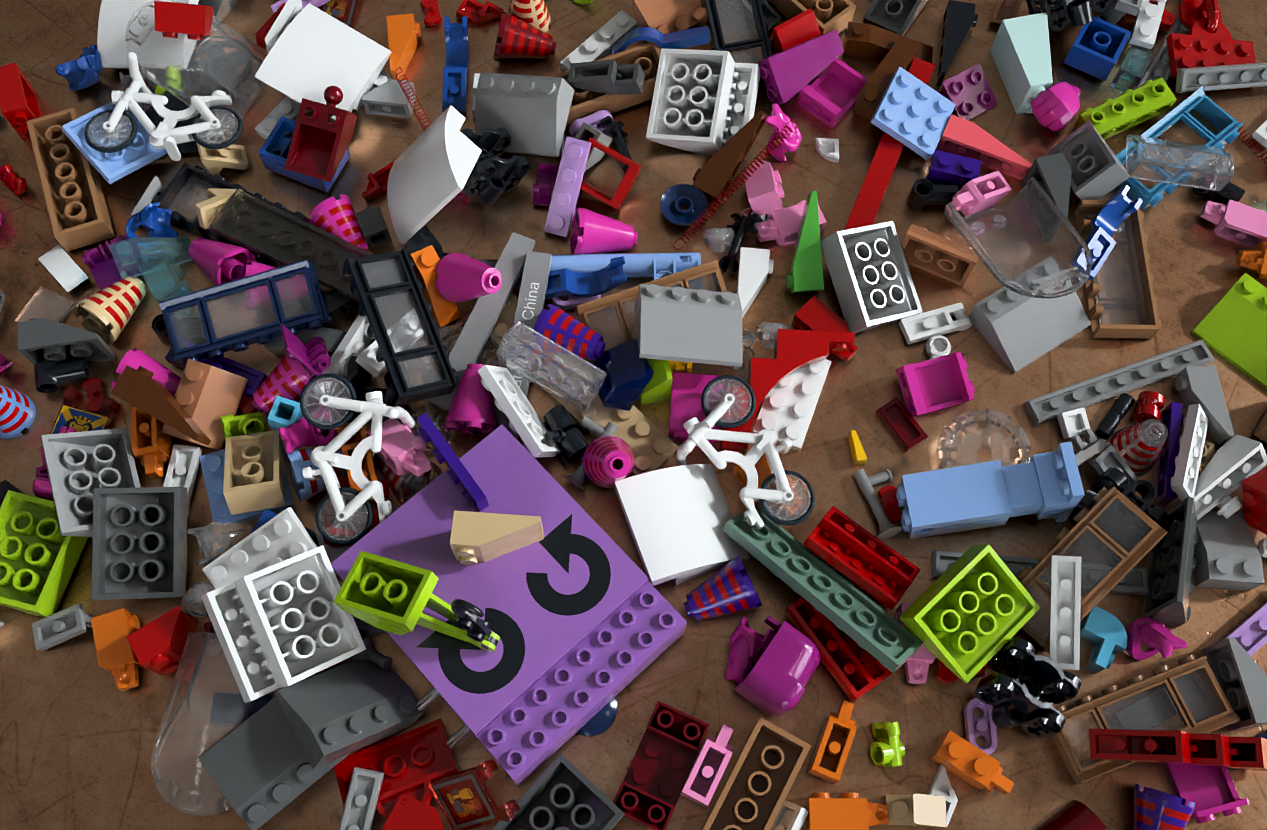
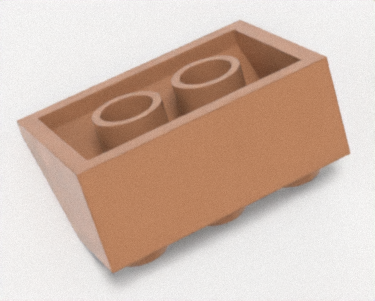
(668, 15)
(938, 254)
(206, 396)

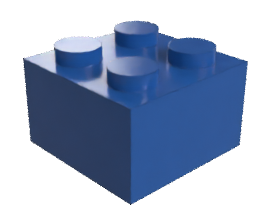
(1097, 48)

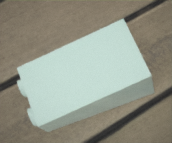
(1023, 58)

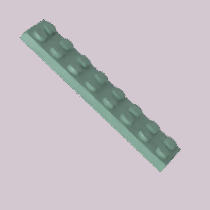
(826, 590)

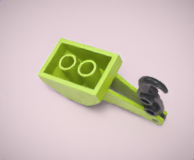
(395, 594)

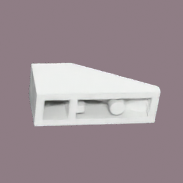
(752, 274)

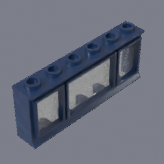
(244, 312)

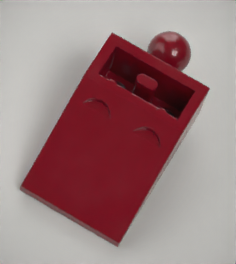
(319, 139)

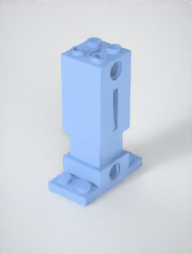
(990, 494)

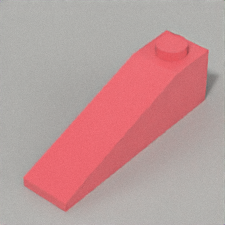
(971, 141)

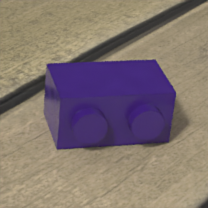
(952, 168)

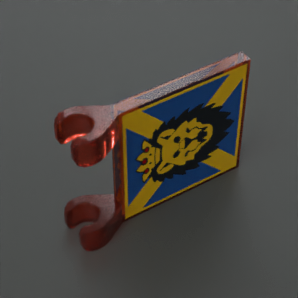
(82, 419)

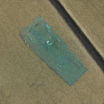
(1132, 68)
(141, 251)

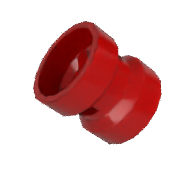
(1149, 406)

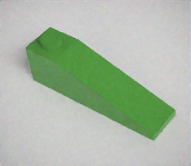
(806, 262)

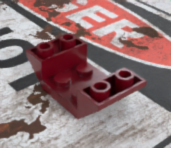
(660, 766)

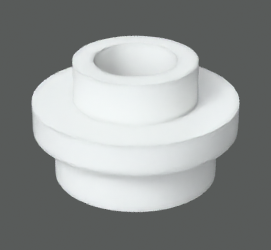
(1229, 506)

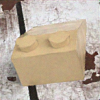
(254, 472)
(490, 535)

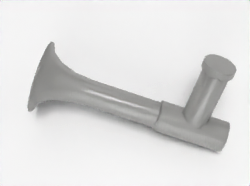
(577, 477)
(865, 483)

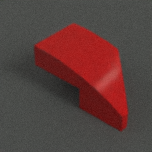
(477, 12)
(377, 183)

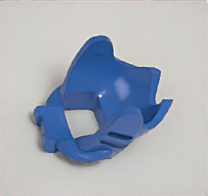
(82, 71)
(154, 219)

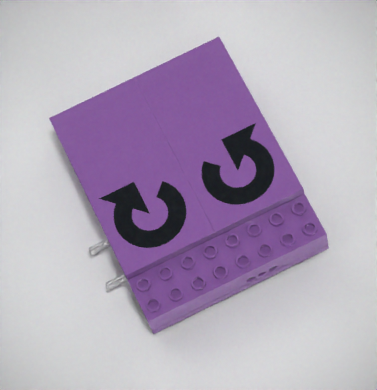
(567, 609)

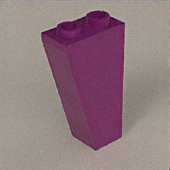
(796, 66)

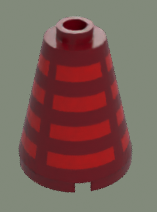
(521, 40)

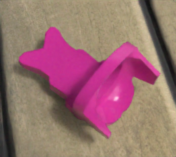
(777, 122)
(304, 434)
(1154, 635)
(743, 647)

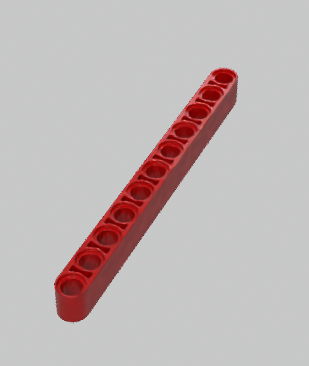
(883, 164)

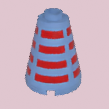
(16, 412)

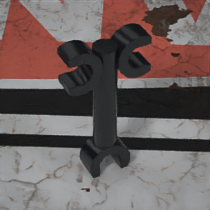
(614, 129)
(740, 228)

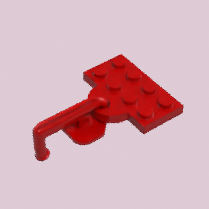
(1207, 39)
(408, 767)

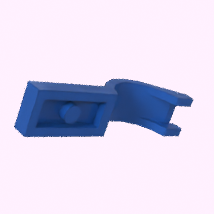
(673, 40)
(456, 65)
(1104, 225)
(567, 282)

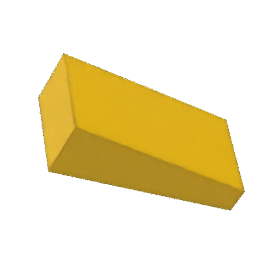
(857, 450)

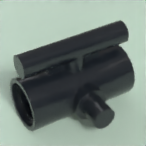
(566, 434)

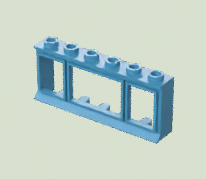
(1206, 108)

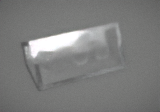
(1178, 163)
(550, 366)

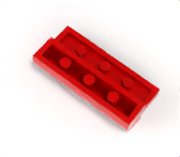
(862, 557)
(846, 661)

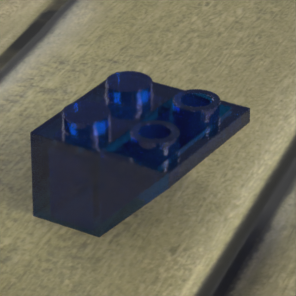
(625, 375)

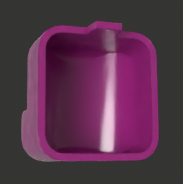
(780, 670)

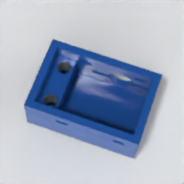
(276, 149)

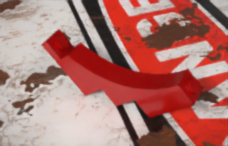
(791, 352)
(1179, 748)

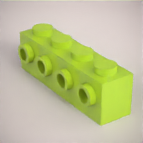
(1129, 108)

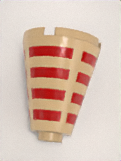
(532, 12)
(111, 307)

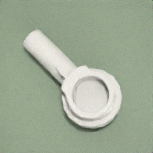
(938, 346)

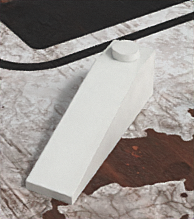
(1226, 470)

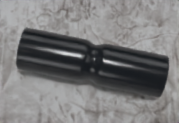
(1114, 416)

